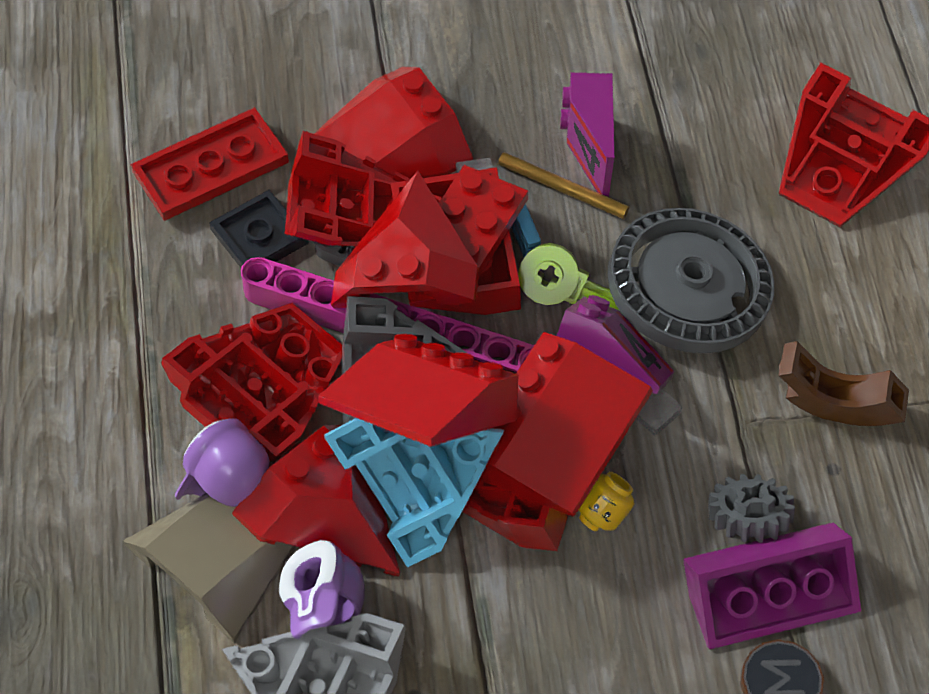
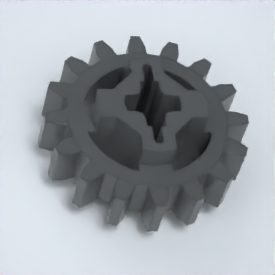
(751, 508)

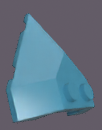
(415, 483)

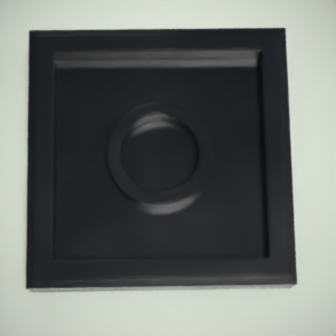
(256, 230)

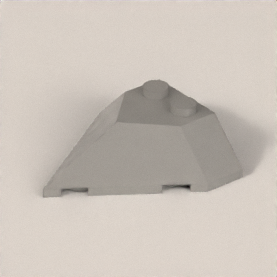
(327, 660)

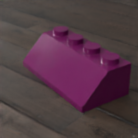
(773, 584)

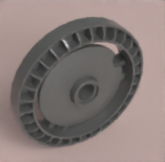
(690, 280)

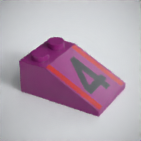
(590, 125)
(613, 338)

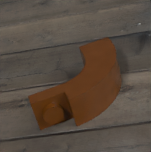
(841, 397)

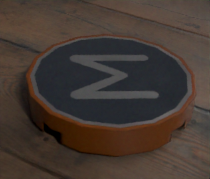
(781, 669)

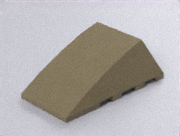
(212, 560)

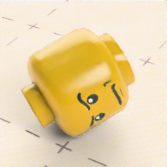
(607, 503)

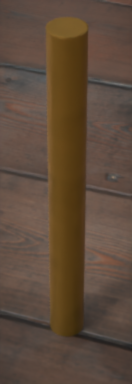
(563, 185)

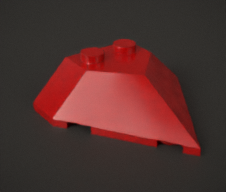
(409, 252)
(315, 499)

